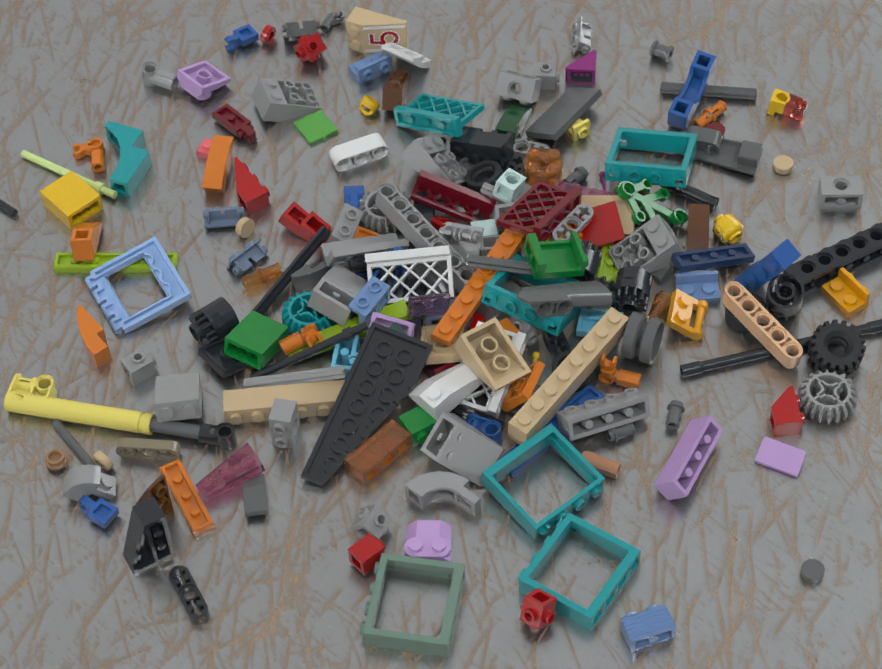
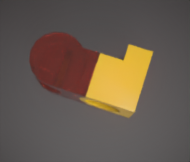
(787, 104)

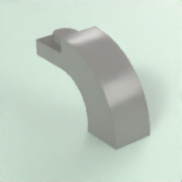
(443, 486)

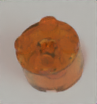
(543, 166)

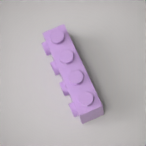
(688, 458)

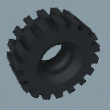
(845, 337)

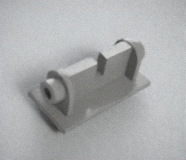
(581, 36)

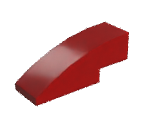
(301, 222)

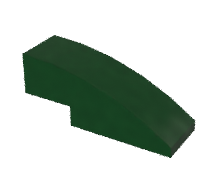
(513, 121)

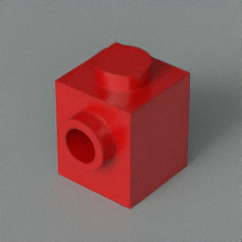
(366, 553)

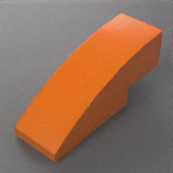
(218, 164)
(93, 338)

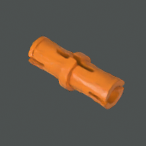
(717, 110)

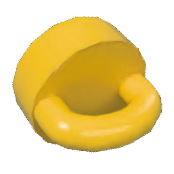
(370, 103)

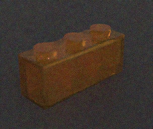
(378, 453)

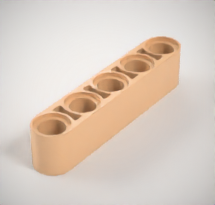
(764, 334)

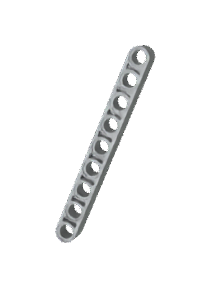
(424, 235)

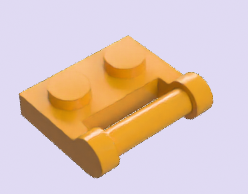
(680, 314)

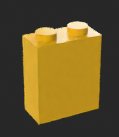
(71, 200)

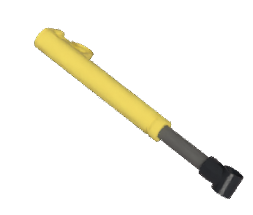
(40, 399)

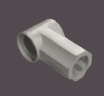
(155, 76)

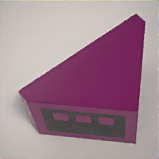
(582, 70)

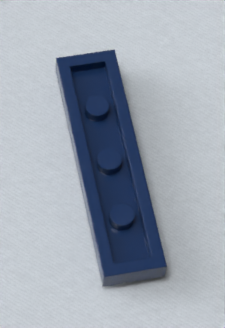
(712, 257)

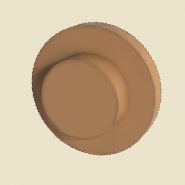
(56, 459)

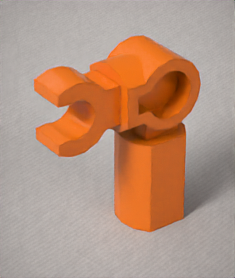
(94, 149)
(295, 341)
(610, 374)

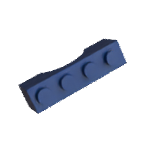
(693, 90)
(769, 266)

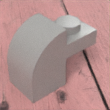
(87, 481)

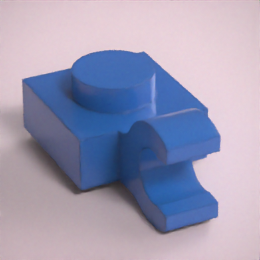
(243, 36)
(98, 512)

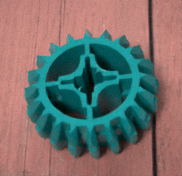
(298, 315)

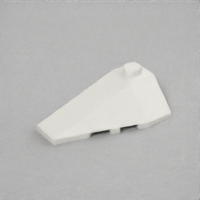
(445, 390)

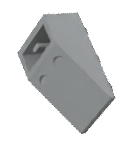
(284, 99)
(433, 157)
(647, 246)
(335, 294)
(461, 447)

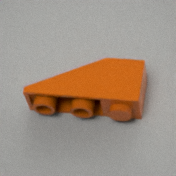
(85, 240)

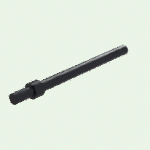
(346, 334)

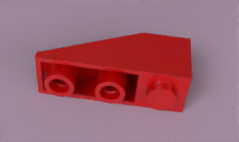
(249, 190)

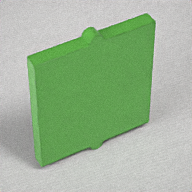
(315, 127)

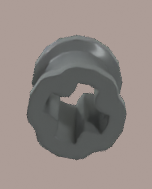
(661, 51)

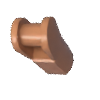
(603, 465)

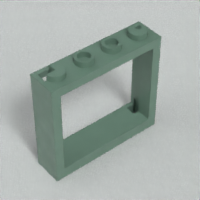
(407, 641)

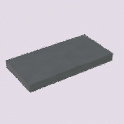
(563, 113)

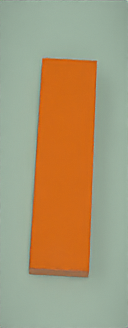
(187, 498)

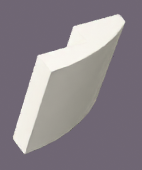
(406, 55)

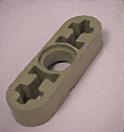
(138, 449)

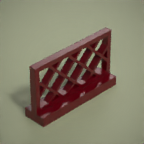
(552, 216)

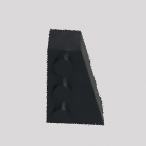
(483, 146)
(147, 536)

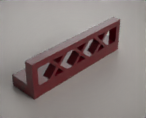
(454, 196)

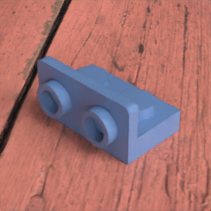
(371, 67)
(699, 285)
(370, 299)

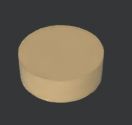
(783, 164)
(245, 227)
(102, 460)

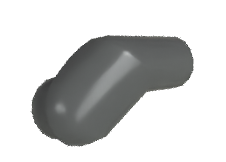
(332, 19)

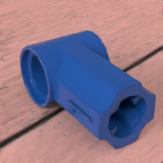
(353, 195)

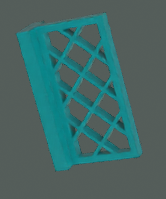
(432, 117)

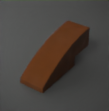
(698, 226)

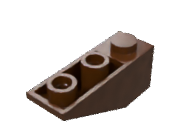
(395, 89)
(161, 493)

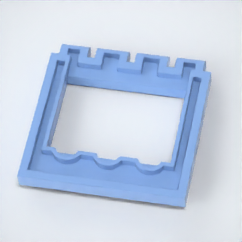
(163, 271)

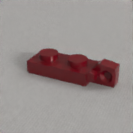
(235, 123)

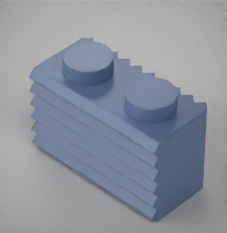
(647, 627)

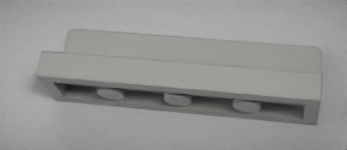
(342, 251)

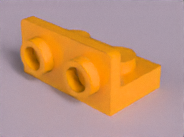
(846, 293)

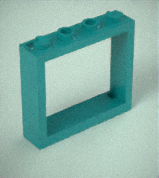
(651, 141)
(508, 303)
(521, 454)
(585, 617)

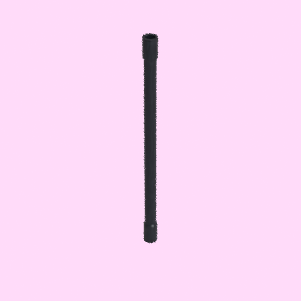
(702, 366)

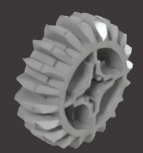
(373, 217)
(828, 390)

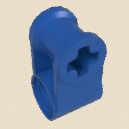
(488, 427)

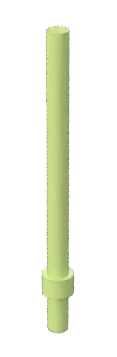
(98, 186)

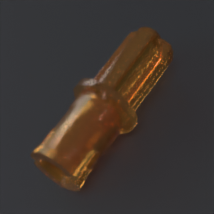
(261, 275)

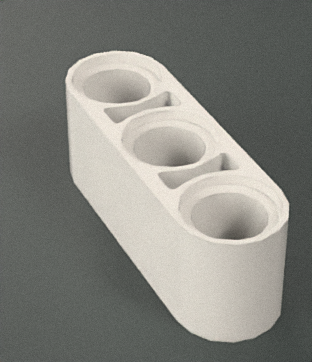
(358, 152)

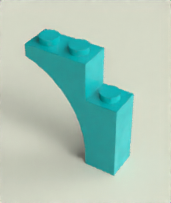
(133, 159)

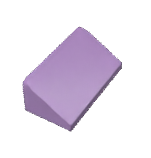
(781, 456)

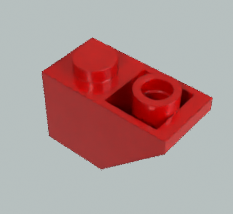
(785, 415)

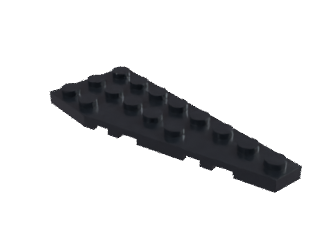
(376, 384)

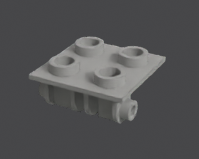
(463, 238)

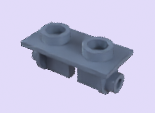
(216, 218)
(240, 261)

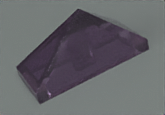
(428, 304)

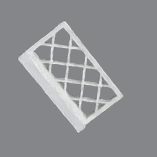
(412, 257)
(496, 398)

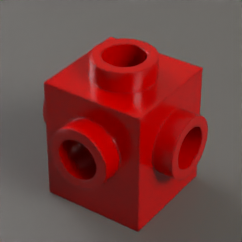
(309, 47)
(538, 609)

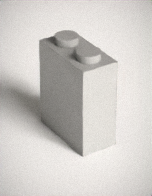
(178, 397)

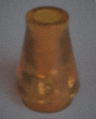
(660, 304)

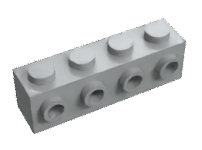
(603, 413)

